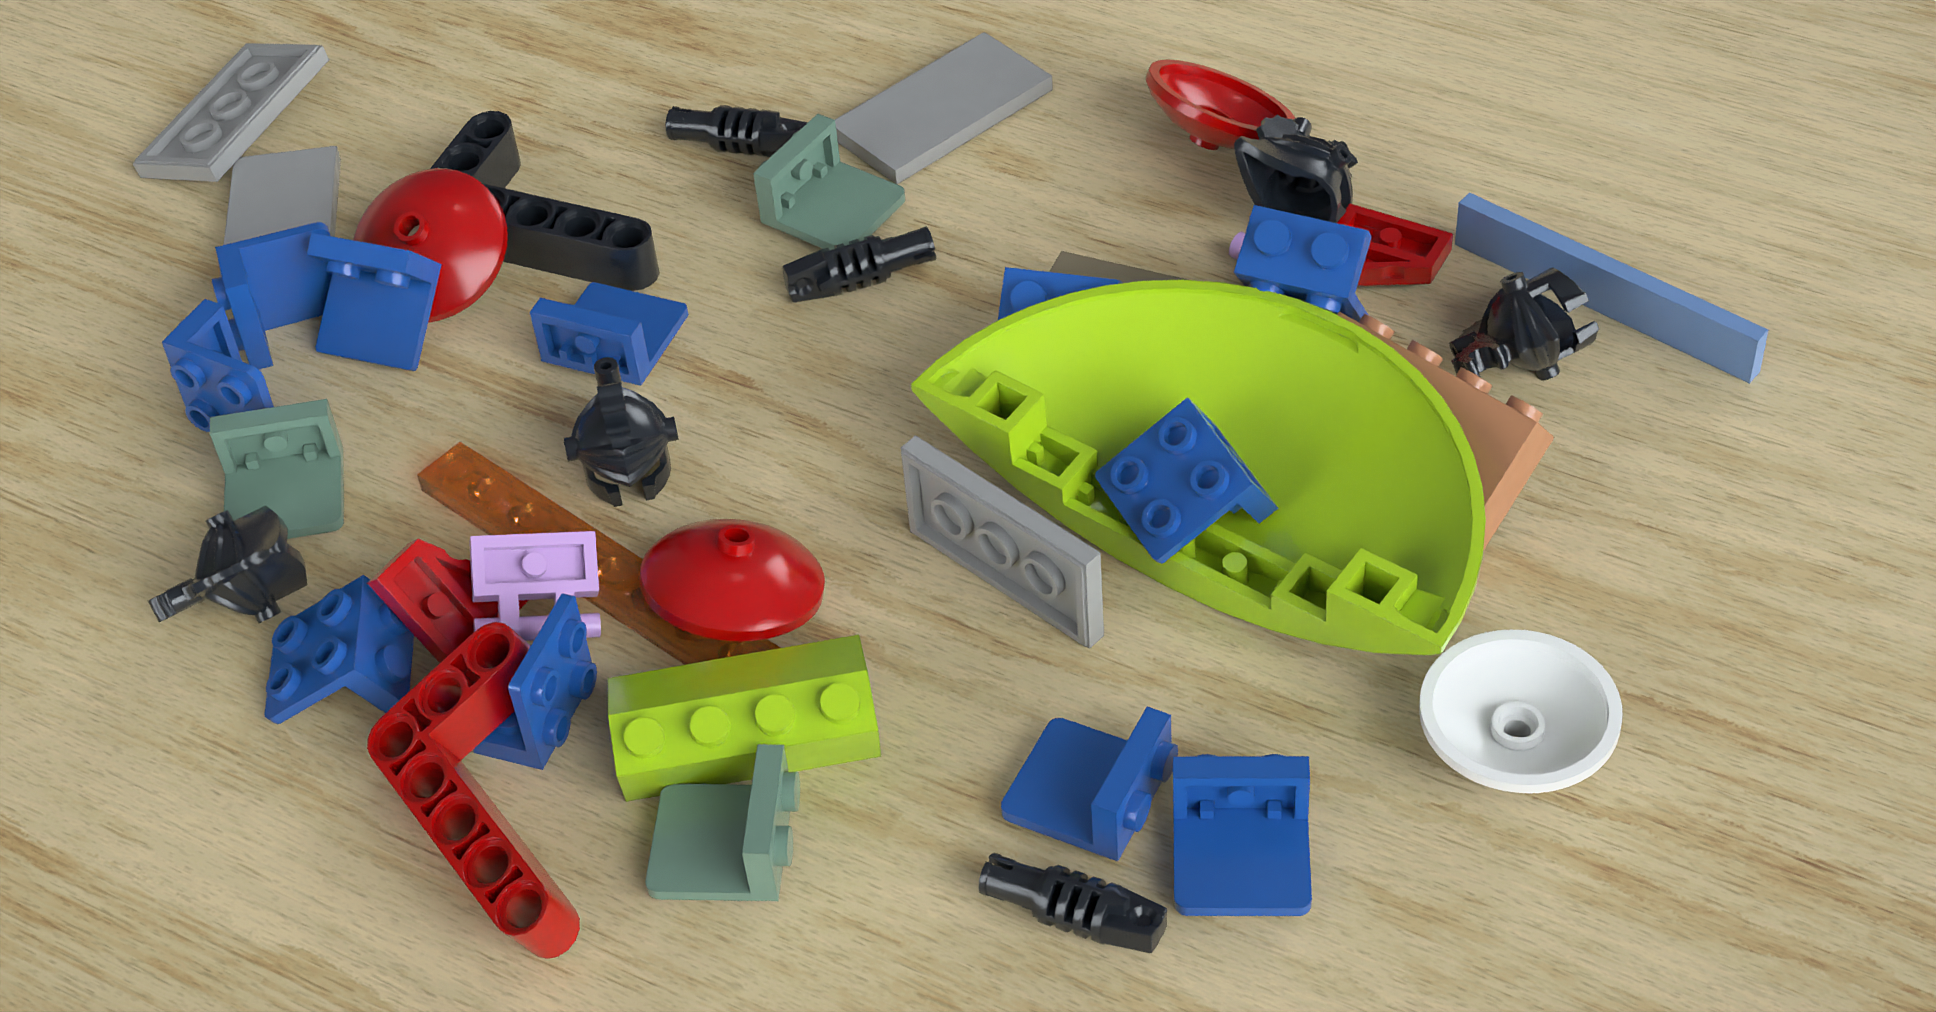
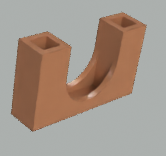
(1501, 435)

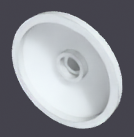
(1523, 688)

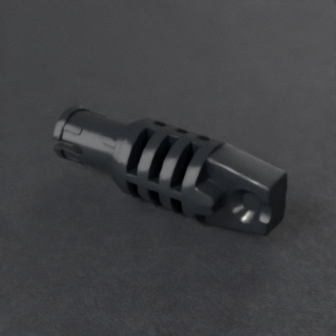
(733, 129)
(828, 270)
(1074, 902)

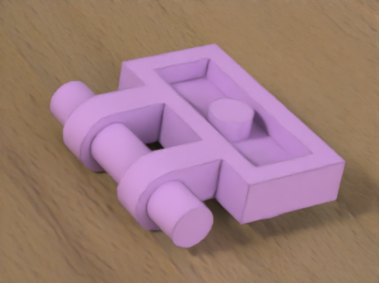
(533, 569)

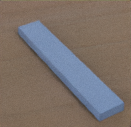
(1614, 288)

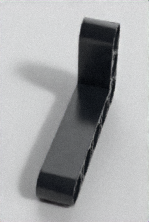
(547, 231)

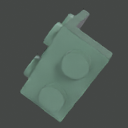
(817, 196)
(285, 461)
(726, 837)

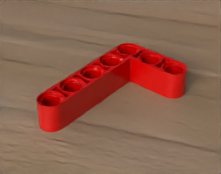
(421, 755)

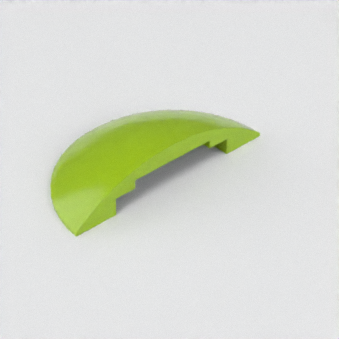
(1342, 432)

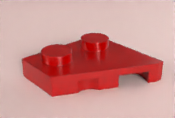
(1399, 249)
(432, 596)

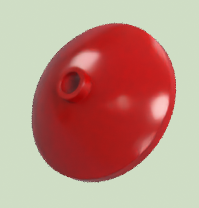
(1210, 102)
(457, 228)
(732, 580)

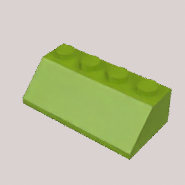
(710, 716)

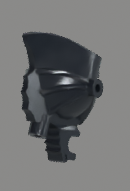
(1296, 171)
(1525, 327)
(621, 438)
(239, 567)

